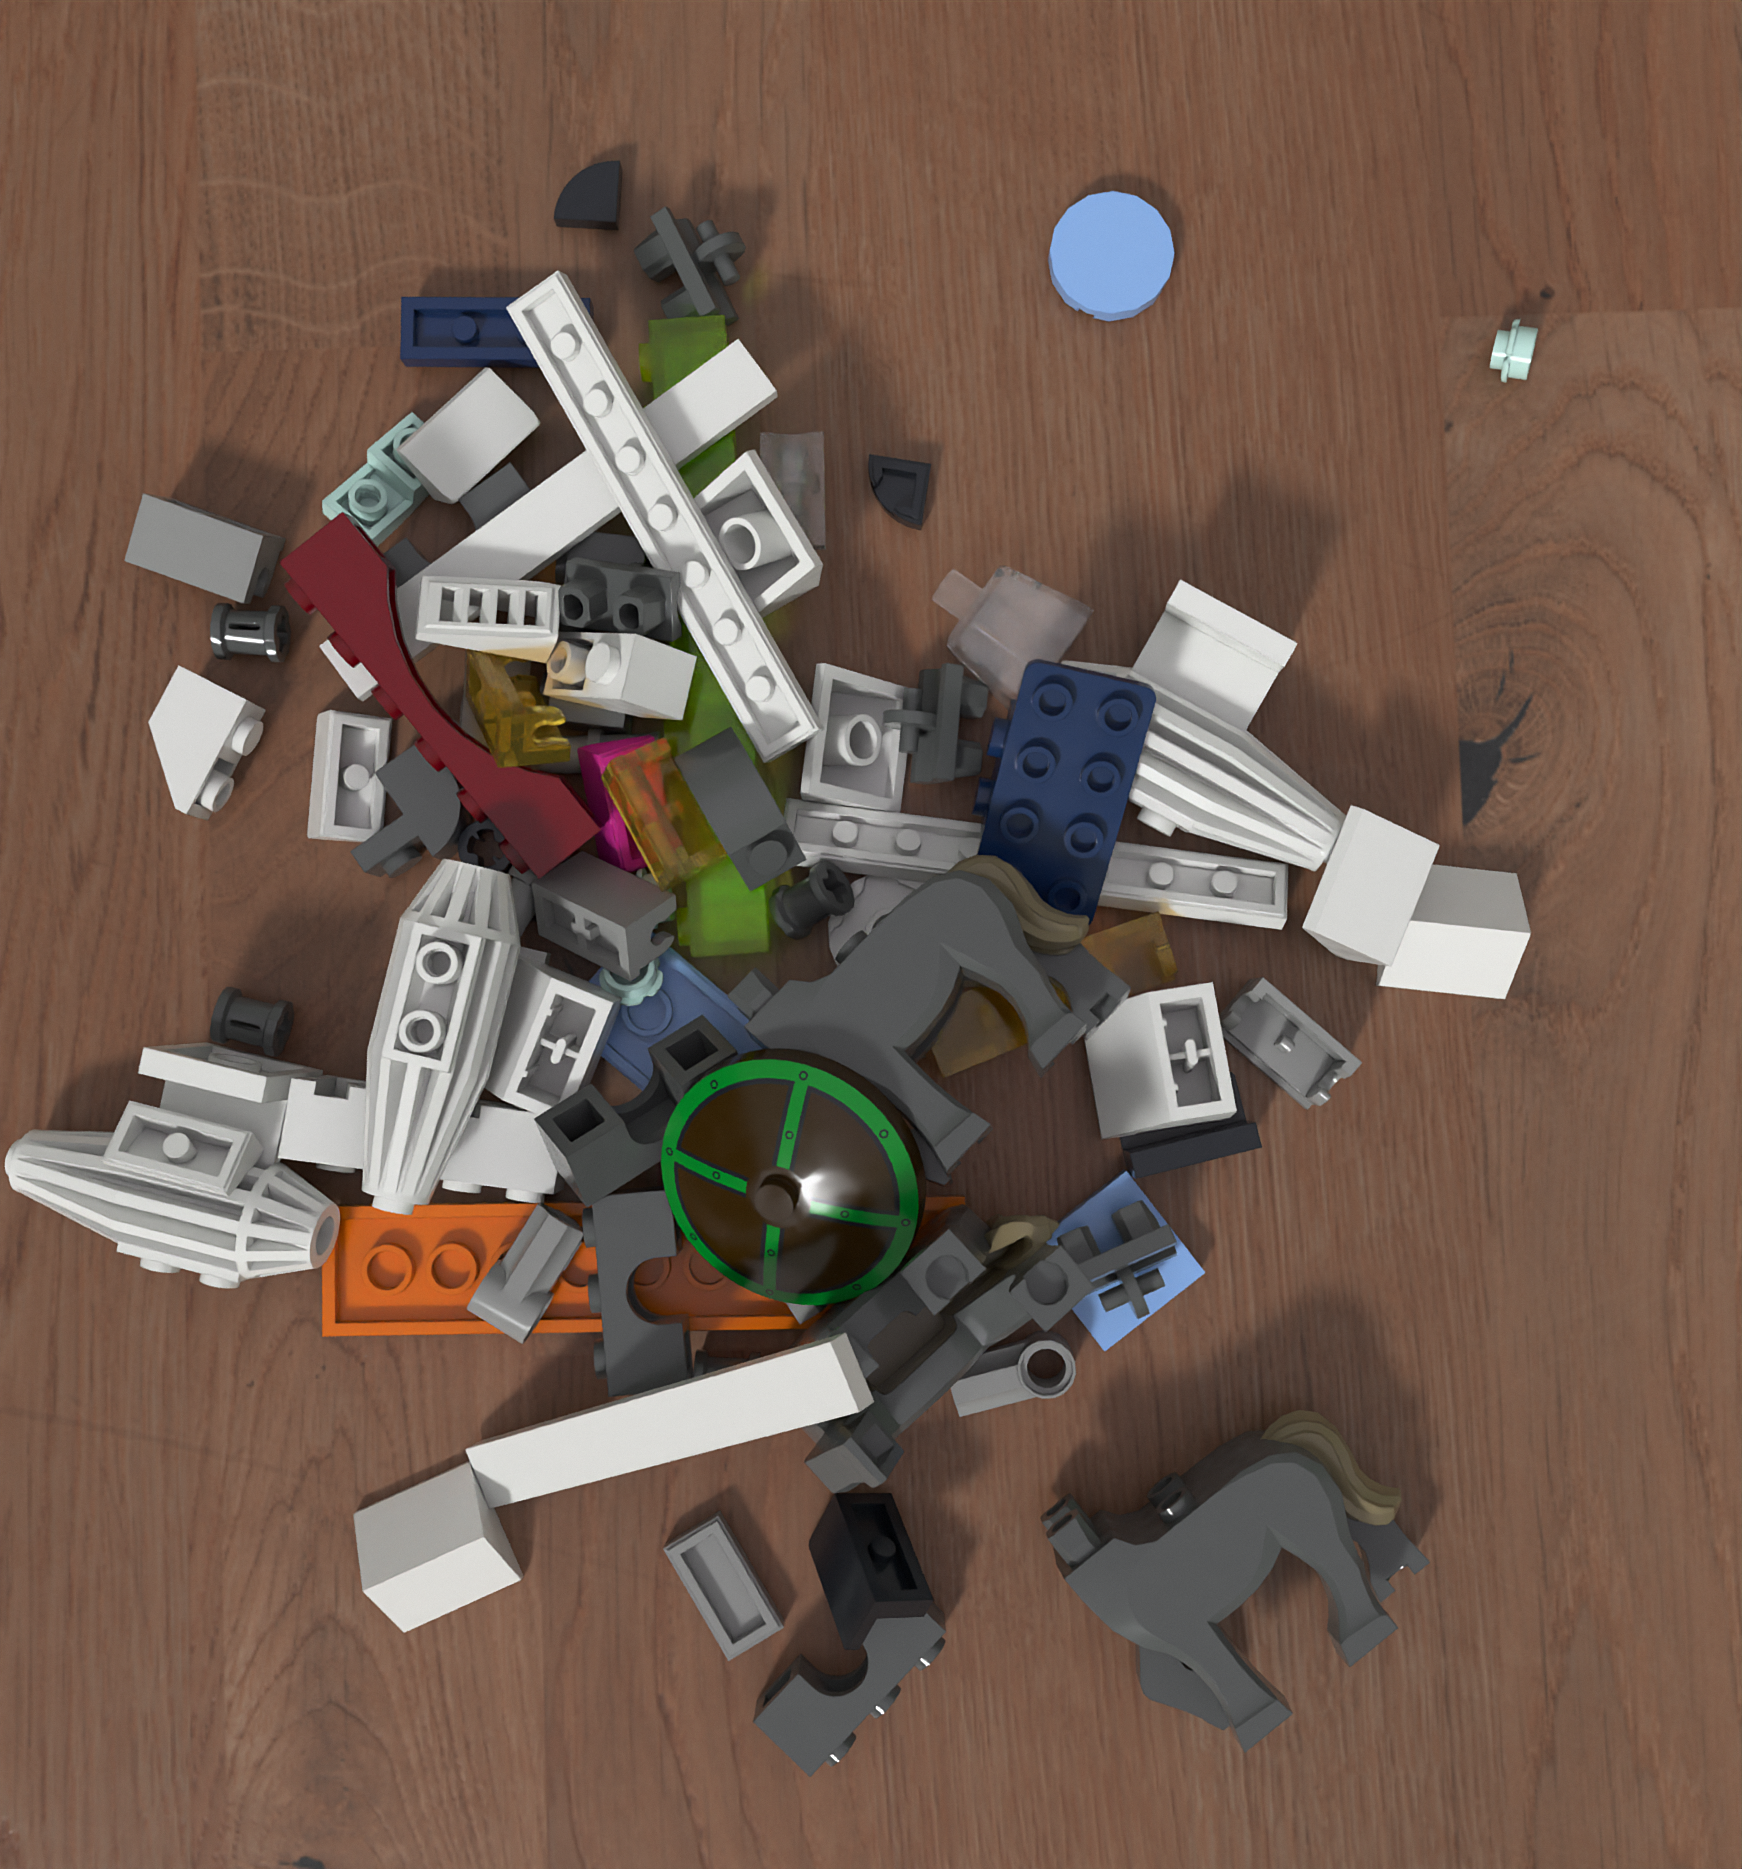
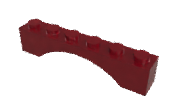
(356, 593)

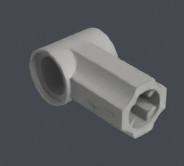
(520, 1286)
(1004, 1377)

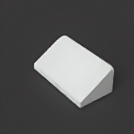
(467, 437)
(345, 791)
(182, 1149)

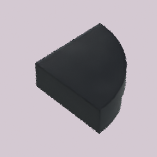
(591, 198)
(900, 488)

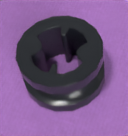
(467, 841)

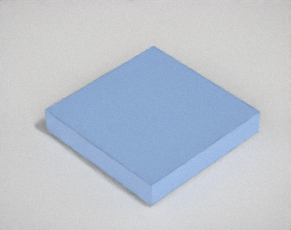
(1097, 1213)

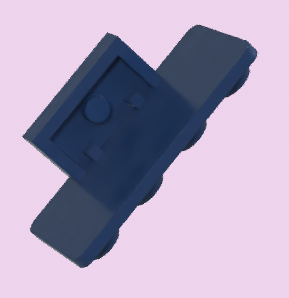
(1063, 779)

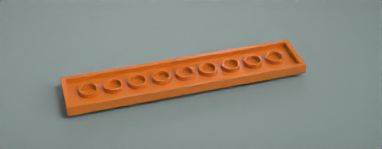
(424, 1267)

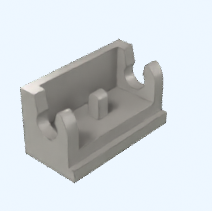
(203, 548)
(603, 914)
(1285, 1043)

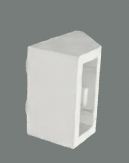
(549, 1036)
(1161, 1063)

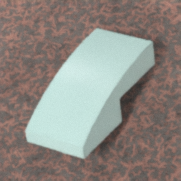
(383, 489)

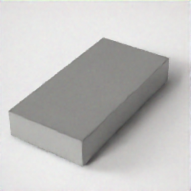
(724, 1585)

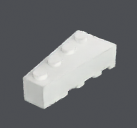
(495, 1149)

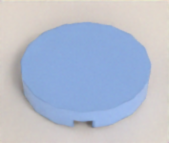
(1111, 255)

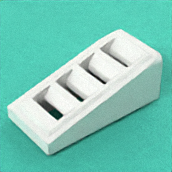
(512, 596)

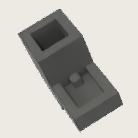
(740, 808)
(430, 817)

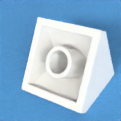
(760, 534)
(855, 755)
(1369, 888)
(1462, 935)
(433, 1549)

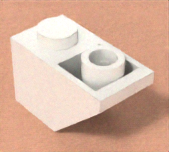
(620, 674)
(200, 740)

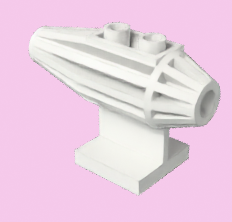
(1197, 756)
(437, 1028)
(261, 1230)

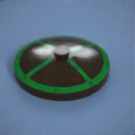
(793, 1176)

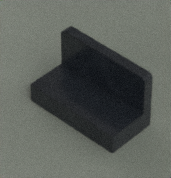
(1185, 1146)
(867, 1565)

